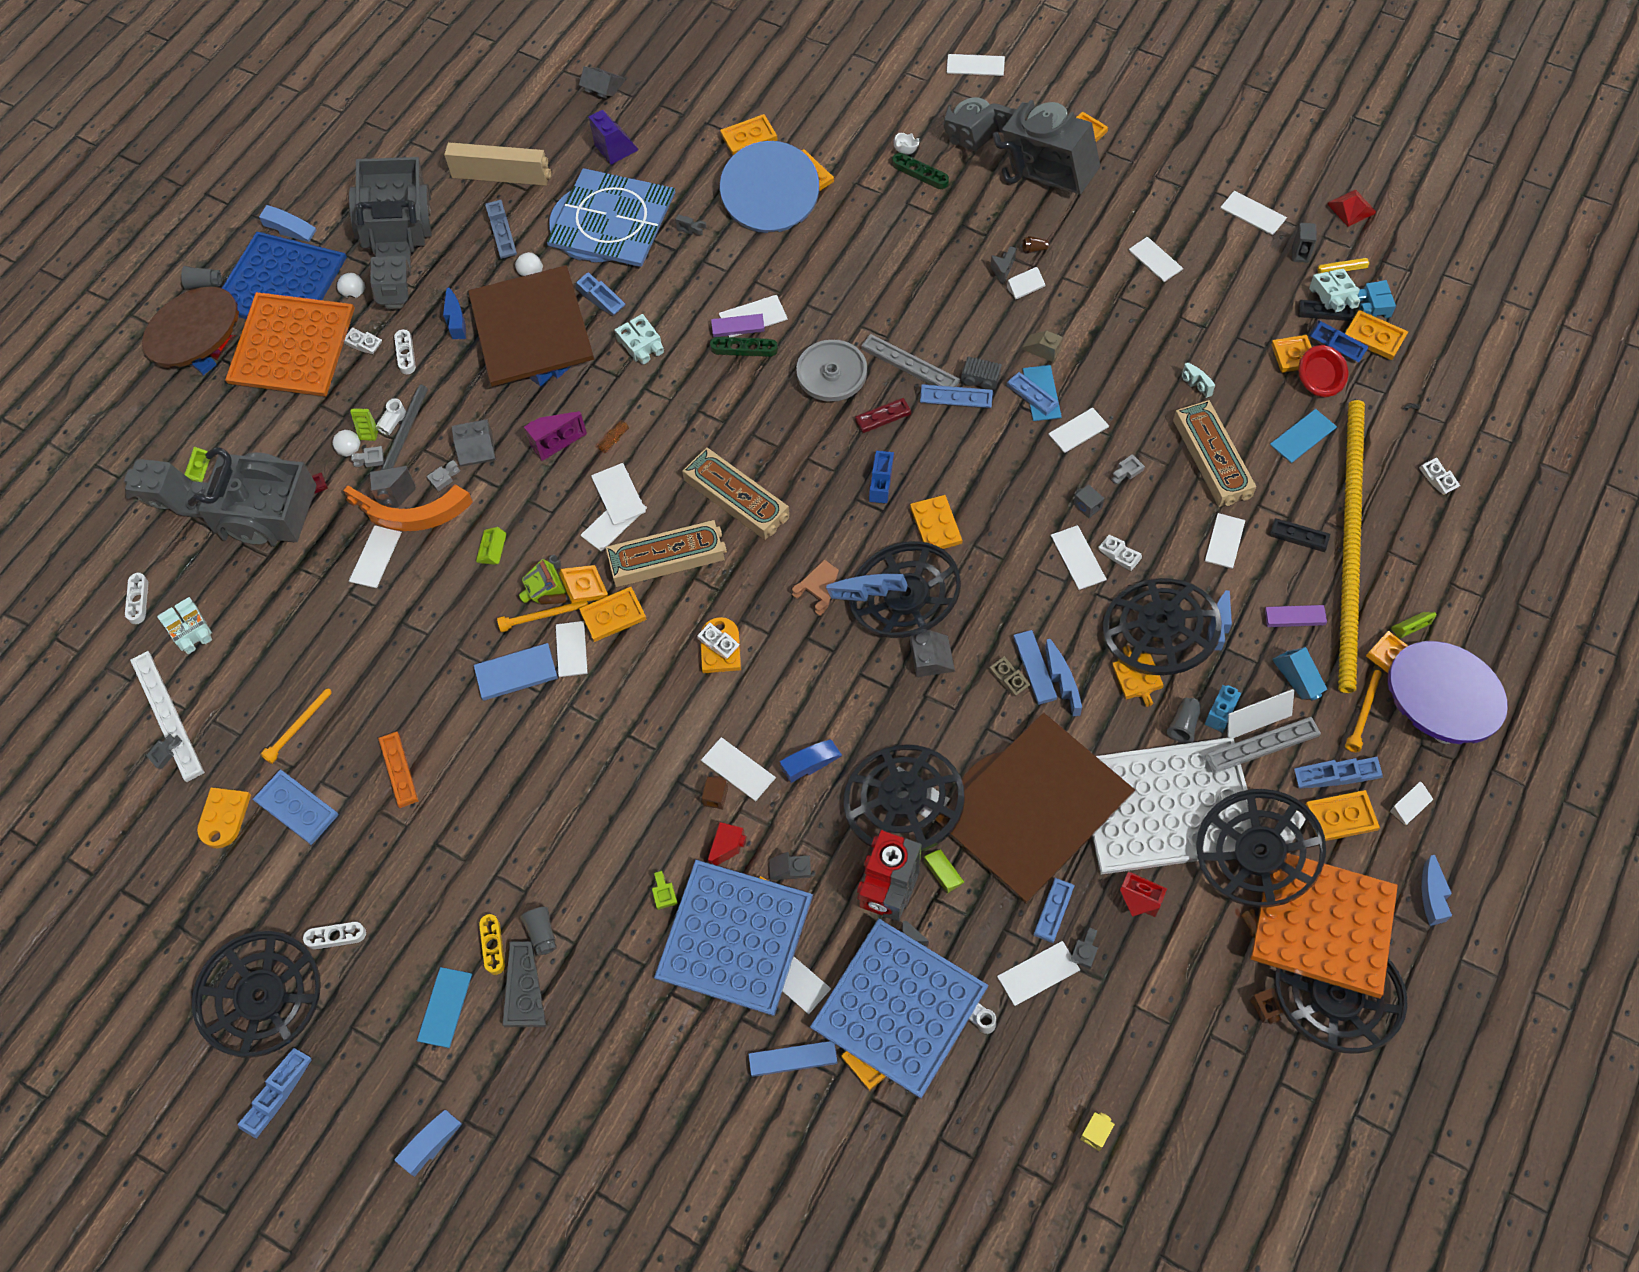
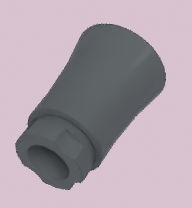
(200, 277)
(1184, 723)
(539, 930)

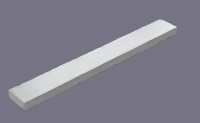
(167, 715)

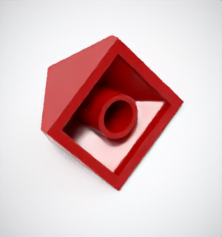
(1351, 208)
(1142, 895)

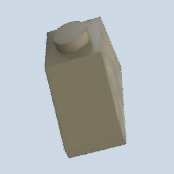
(1044, 344)

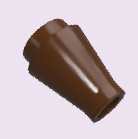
(1034, 244)

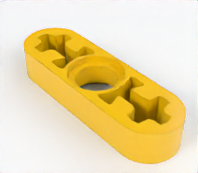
(488, 960)

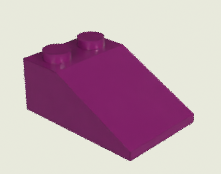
(555, 432)

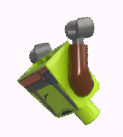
(544, 583)

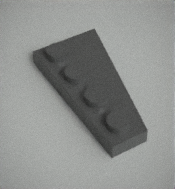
(523, 993)

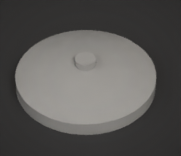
(831, 370)

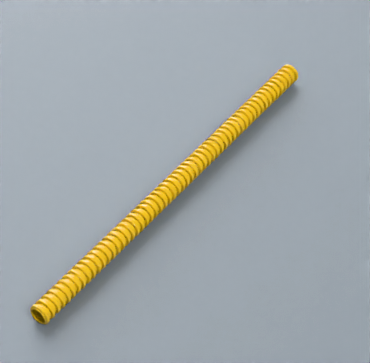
(1351, 548)

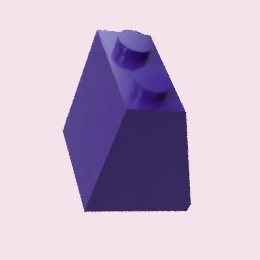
(610, 137)

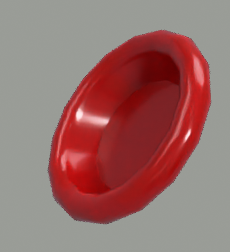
(1323, 371)

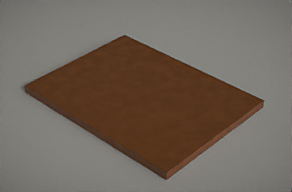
(530, 325)
(1036, 807)

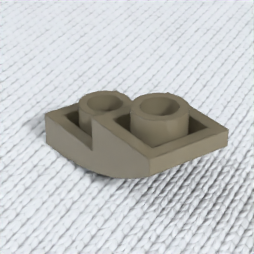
(1009, 677)

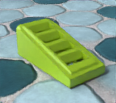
(364, 424)

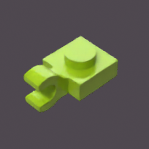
(664, 893)

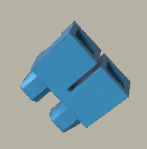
(1377, 299)
(1222, 707)

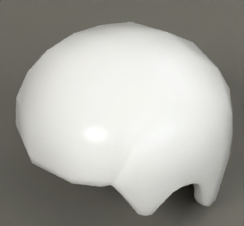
(905, 143)
(528, 264)
(350, 285)
(346, 443)

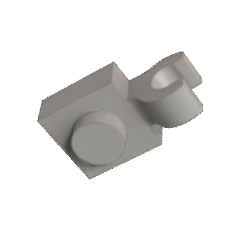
(371, 457)
(1129, 467)
(442, 477)

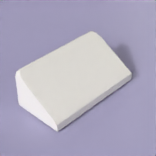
(1025, 283)
(1412, 804)

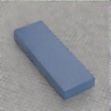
(1032, 393)
(1054, 910)

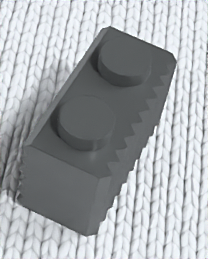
(1304, 242)
(981, 373)

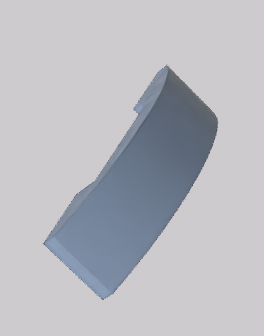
(501, 229)

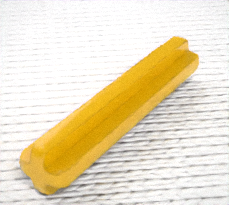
(1347, 265)

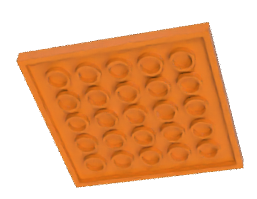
(290, 344)
(1331, 931)

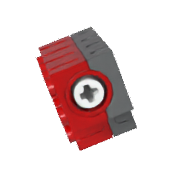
(889, 875)

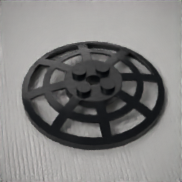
(917, 586)
(1165, 631)
(909, 805)
(1261, 837)
(246, 989)
(1342, 1010)

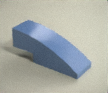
(287, 224)
(599, 294)
(1225, 611)
(1435, 892)
(428, 1143)

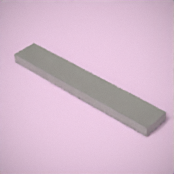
(908, 362)
(1262, 745)

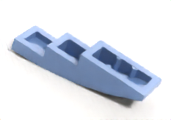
(860, 587)
(1061, 673)
(1338, 773)
(275, 1093)

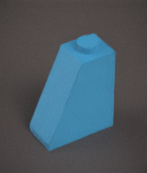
(1301, 673)

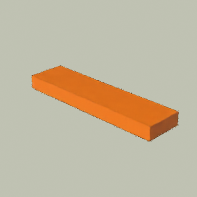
(398, 769)

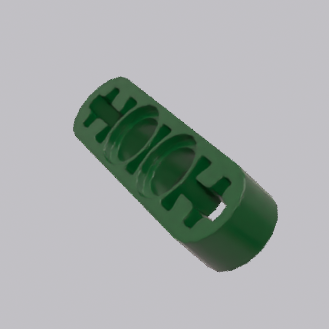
(903, 163)
(744, 343)

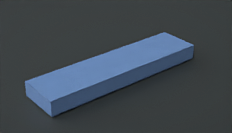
(956, 396)
(1035, 667)
(792, 1058)

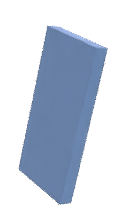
(515, 671)
(295, 807)

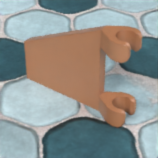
(816, 585)

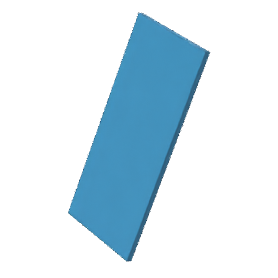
(1043, 378)
(1303, 435)
(444, 1007)

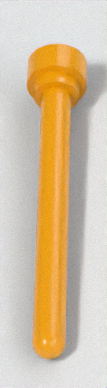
(506, 623)
(1354, 742)
(271, 753)

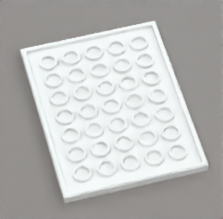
(1168, 806)

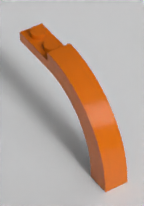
(413, 519)

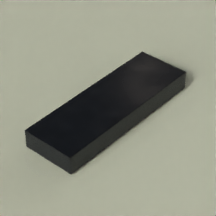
(1317, 310)
(1300, 535)

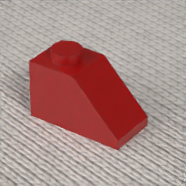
(726, 843)

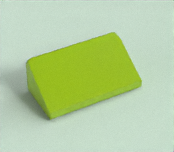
(197, 465)
(491, 546)
(1413, 624)
(943, 870)

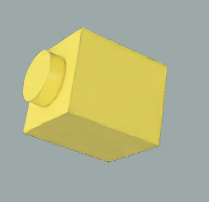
(1097, 1131)

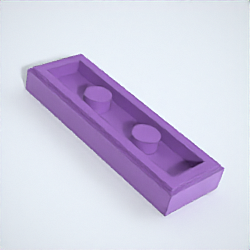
(738, 325)
(1295, 616)

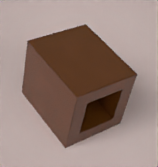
(715, 792)

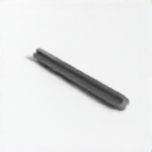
(405, 427)

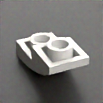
(363, 342)
(1438, 477)
(1119, 553)
(717, 641)

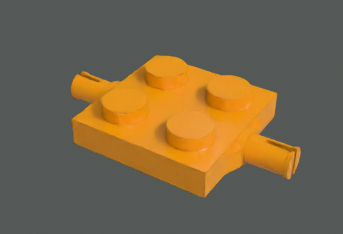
(1136, 683)

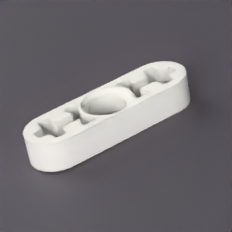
(400, 346)
(132, 591)
(327, 930)

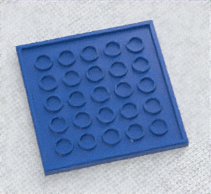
(282, 268)

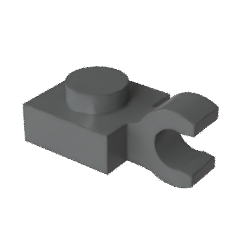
(687, 225)
(161, 751)
(1084, 951)

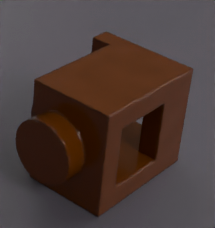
(1269, 999)

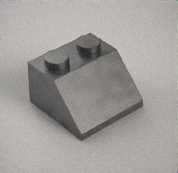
(600, 81)
(473, 443)
(392, 486)
(931, 654)

